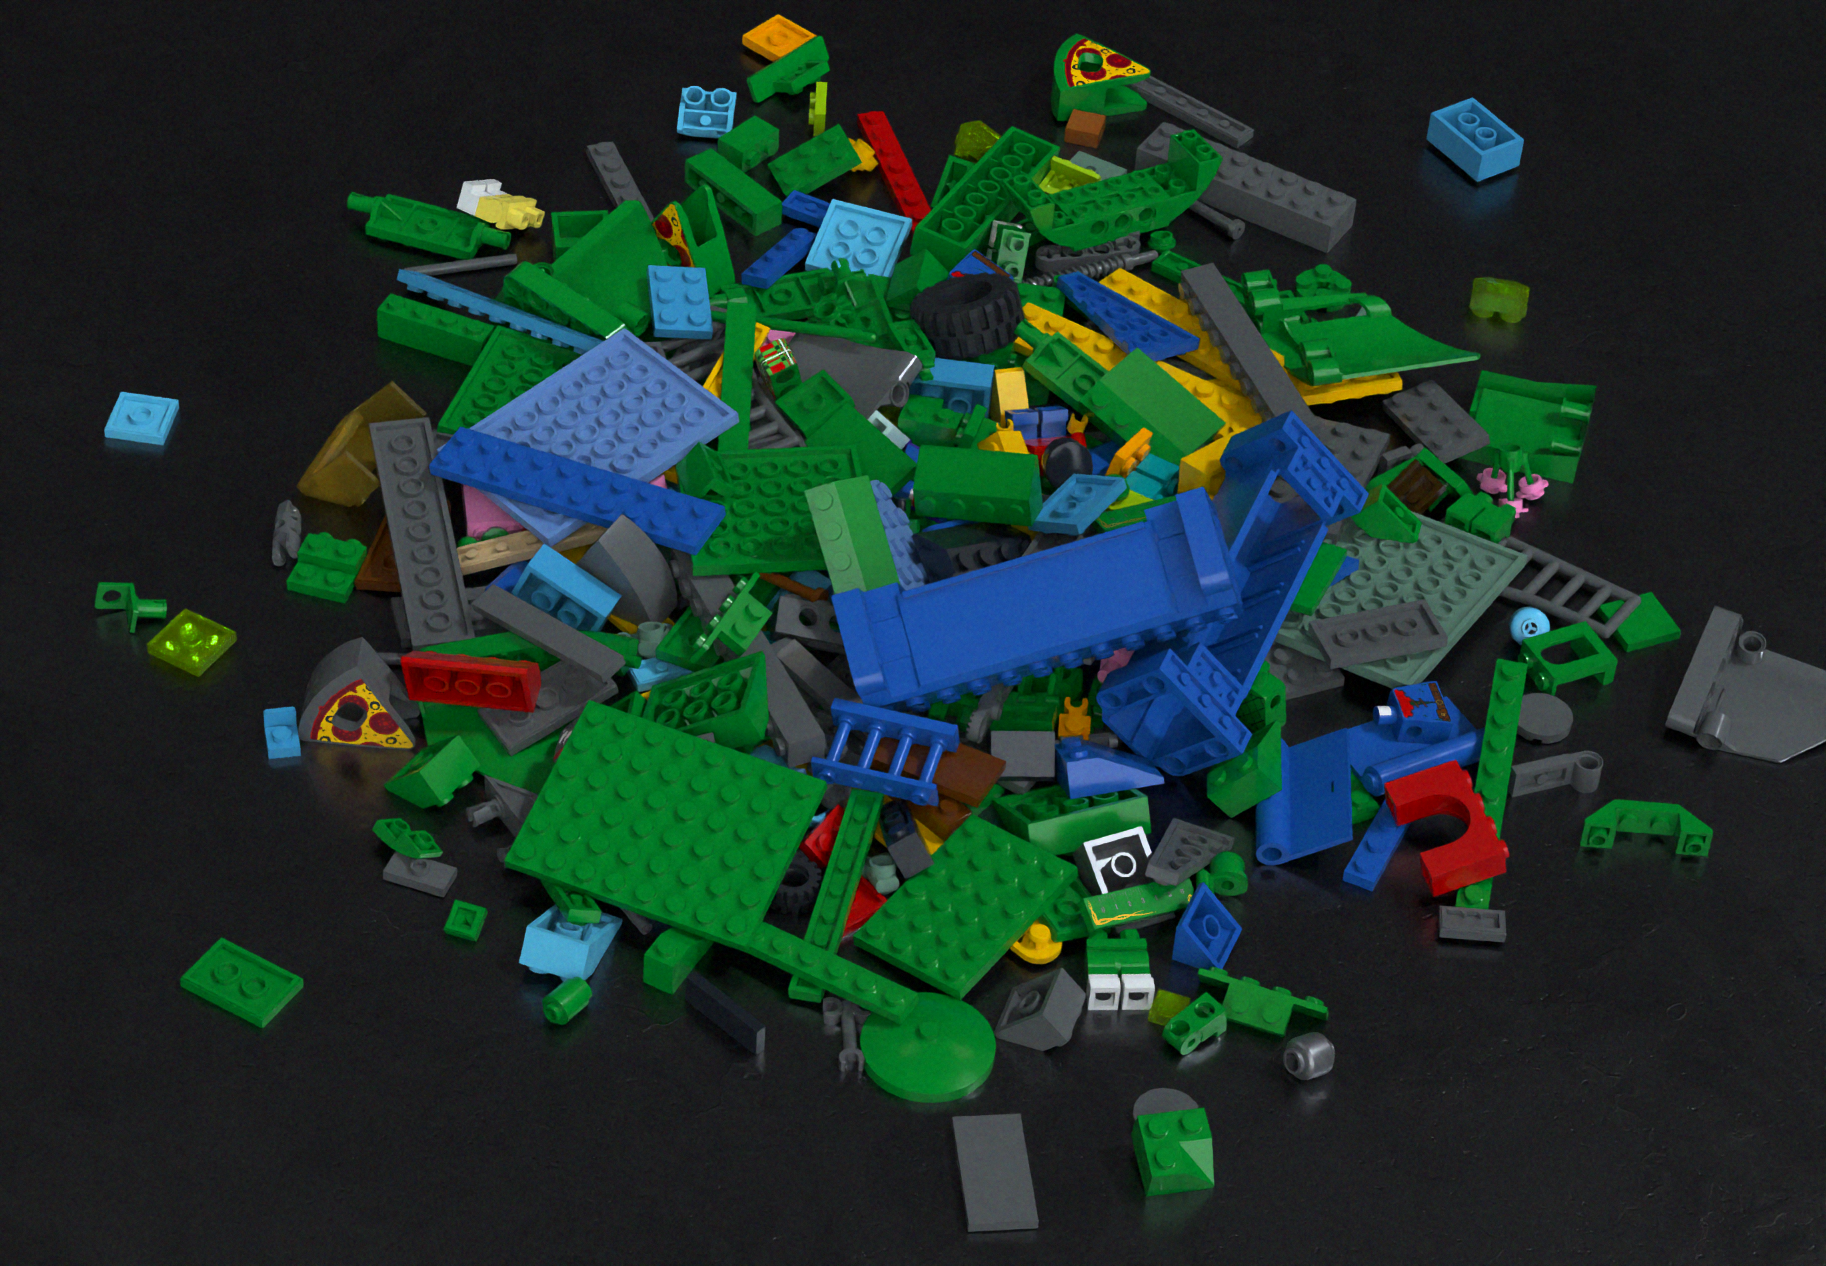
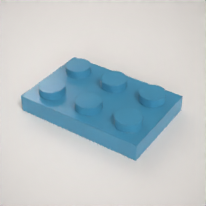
(679, 302)
(1078, 503)

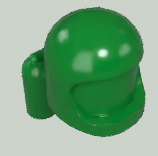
(1225, 874)

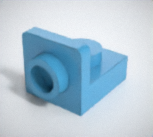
(281, 732)

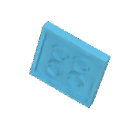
(862, 236)

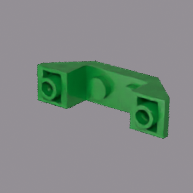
(1689, 832)

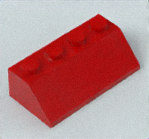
(471, 680)

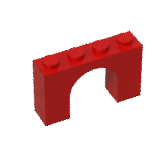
(1449, 792)

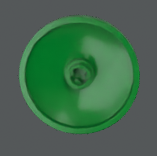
(934, 1055)

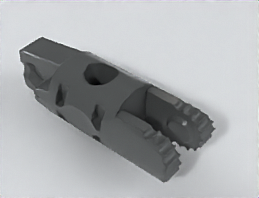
(286, 533)

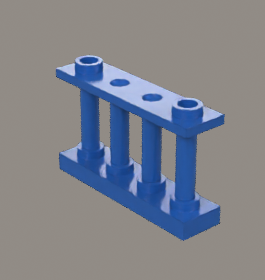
(891, 724)

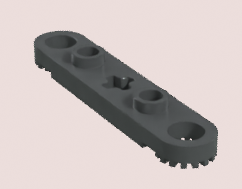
(989, 709)

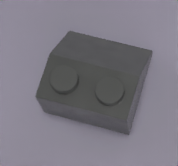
(1041, 1011)

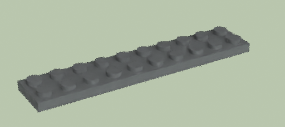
(420, 533)

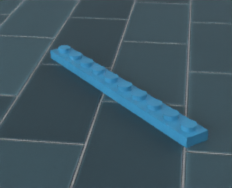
(498, 311)

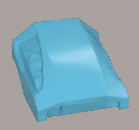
(706, 112)

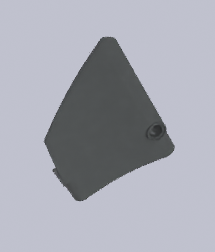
(865, 372)
(1748, 699)

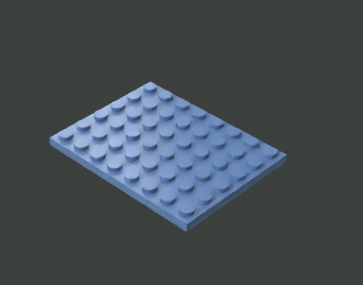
(610, 410)

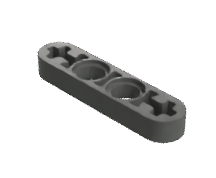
(1056, 257)

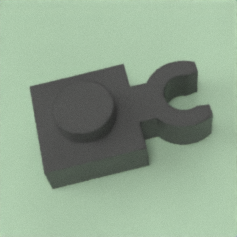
(1397, 456)

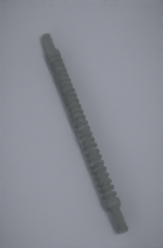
(1094, 270)

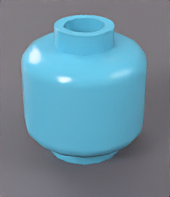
(1523, 617)

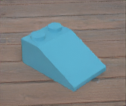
(566, 948)

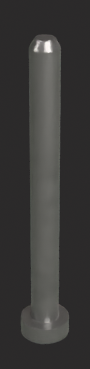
(1234, 228)

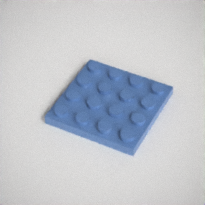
(899, 536)

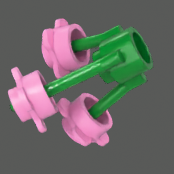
(1511, 458)

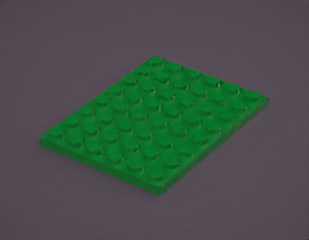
(666, 825)

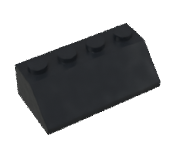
(968, 548)

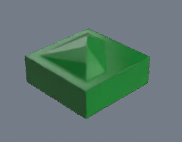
(465, 920)

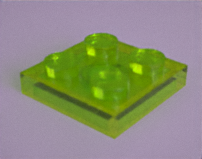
(191, 642)

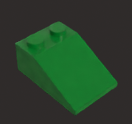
(1250, 776)

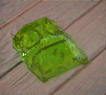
(1499, 295)

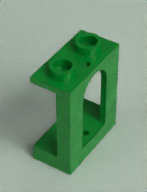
(1593, 655)

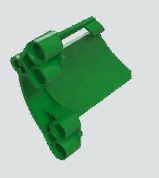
(1339, 347)

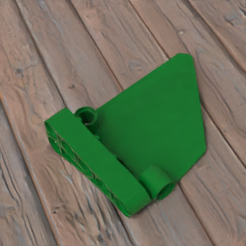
(596, 282)
(441, 721)

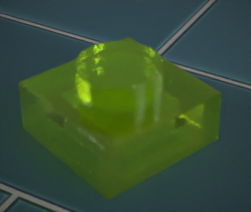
(1166, 1006)

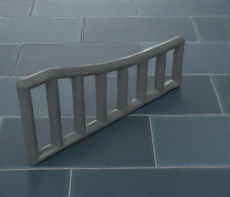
(765, 406)
(1579, 576)

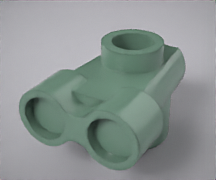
(650, 637)
(881, 873)

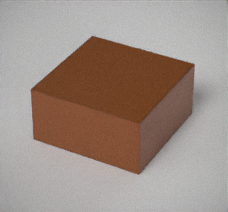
(1085, 128)

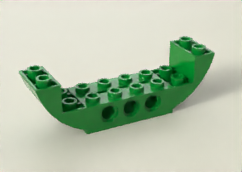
(1121, 203)

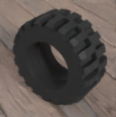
(969, 314)

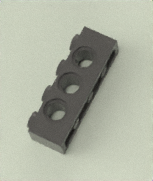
(818, 636)

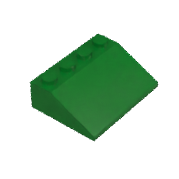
(1146, 396)
(718, 699)
(1063, 824)

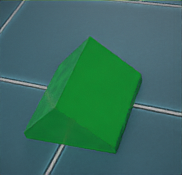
(912, 277)

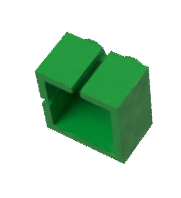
(570, 227)

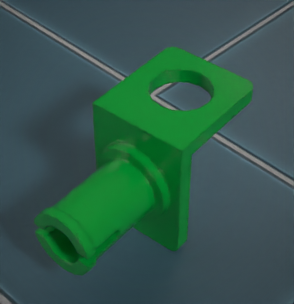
(128, 600)

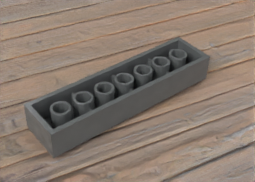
(1264, 193)

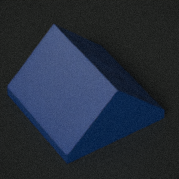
(1205, 932)

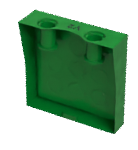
(1540, 416)

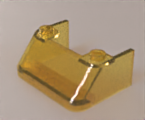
(346, 461)

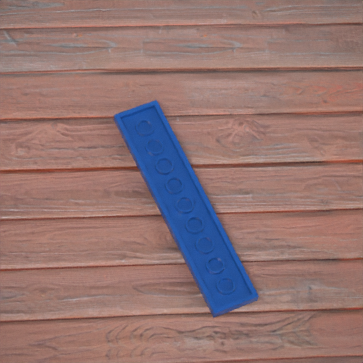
(576, 489)

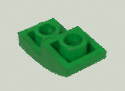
(410, 843)

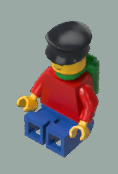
(1046, 436)

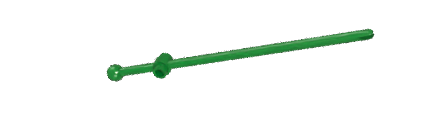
(808, 328)

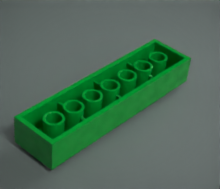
(967, 211)

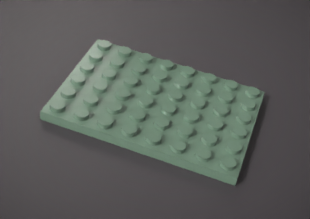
(1445, 567)

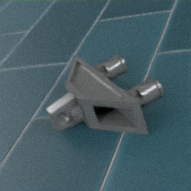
(506, 803)

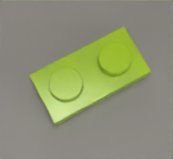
(818, 108)

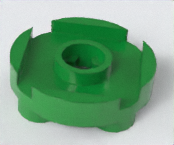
(1322, 282)

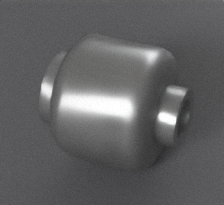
(1309, 1056)

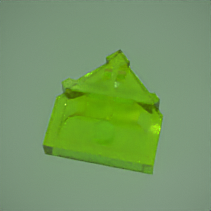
(975, 139)

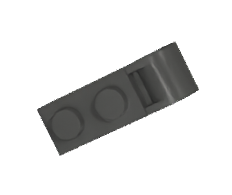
(1578, 769)

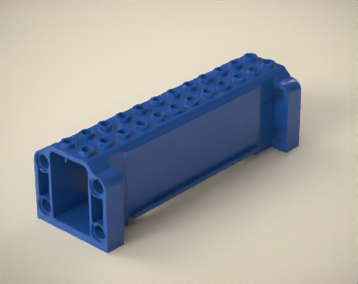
(1041, 609)
(1183, 693)

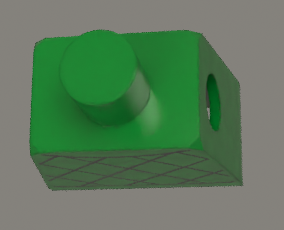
(1264, 701)

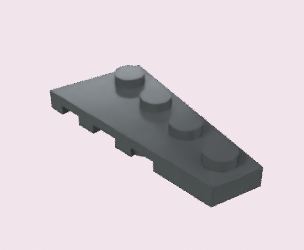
(1184, 852)

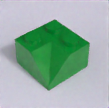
(1174, 1151)

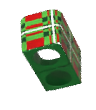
(771, 361)

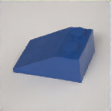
(1095, 769)

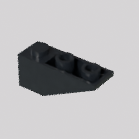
(904, 838)

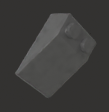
(1117, 864)

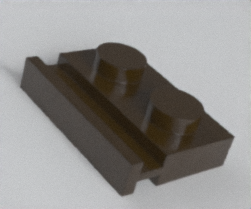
(1416, 487)

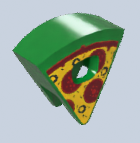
(1092, 80)
(695, 237)

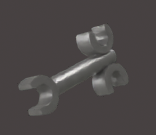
(848, 1014)

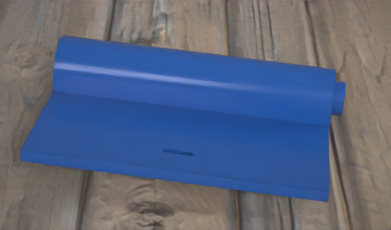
(1381, 758)
(1307, 811)

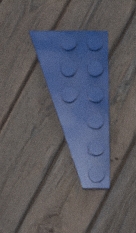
(1125, 320)

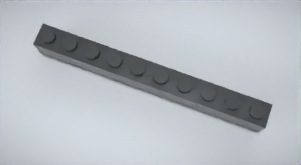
(1242, 346)
(790, 723)

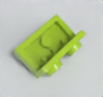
(1066, 175)

